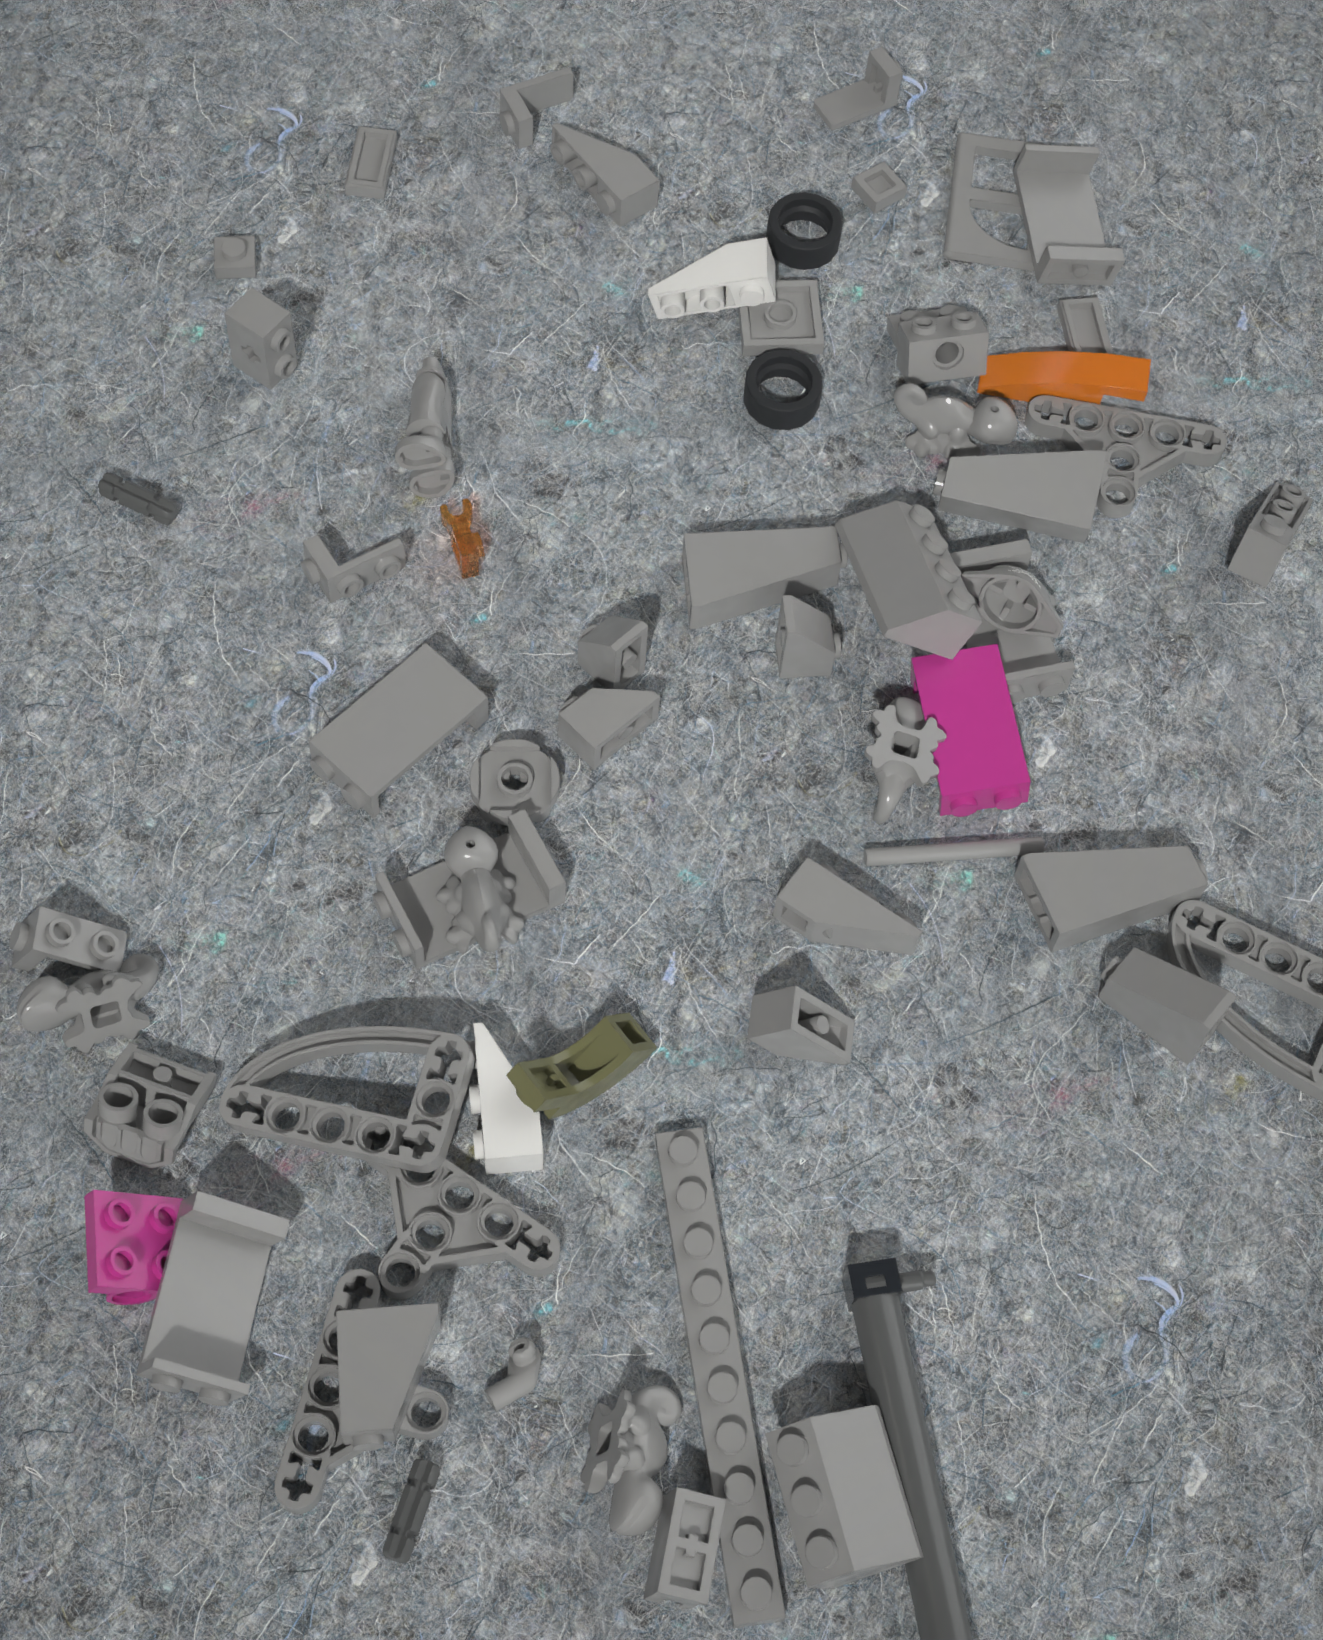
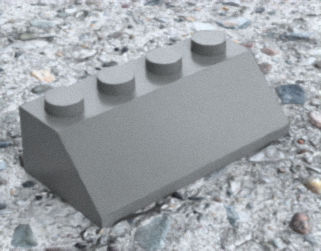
(910, 577)

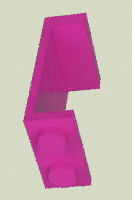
(983, 752)

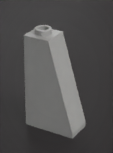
(1026, 491)
(754, 568)
(1106, 890)

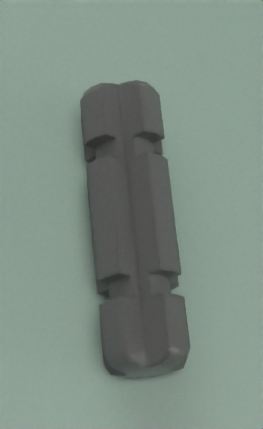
(138, 498)
(411, 1511)

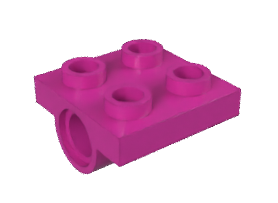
(127, 1243)

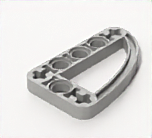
(1251, 962)
(358, 1123)

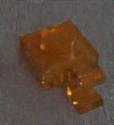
(465, 544)

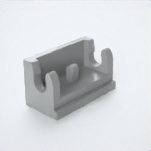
(685, 1548)

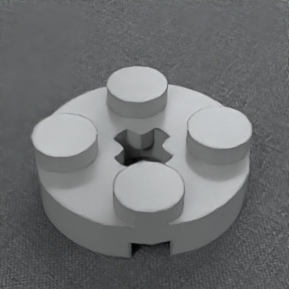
(514, 758)

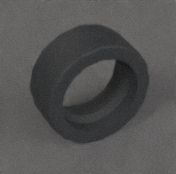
(808, 208)
(789, 365)

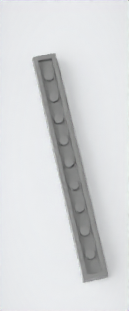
(719, 1379)

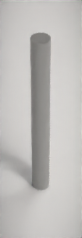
(952, 851)

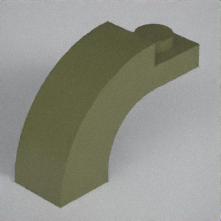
(583, 1069)

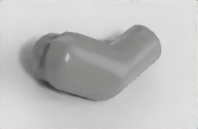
(521, 1375)

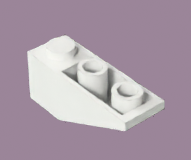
(724, 279)
(510, 1129)

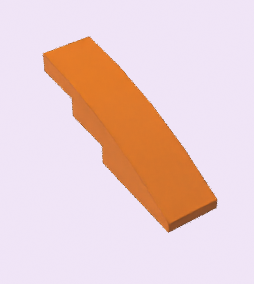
(1065, 375)

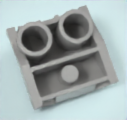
(146, 1107)

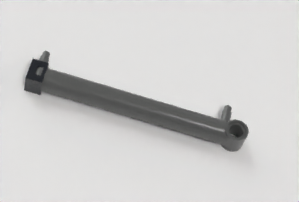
(874, 1298)

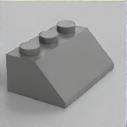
(843, 1496)

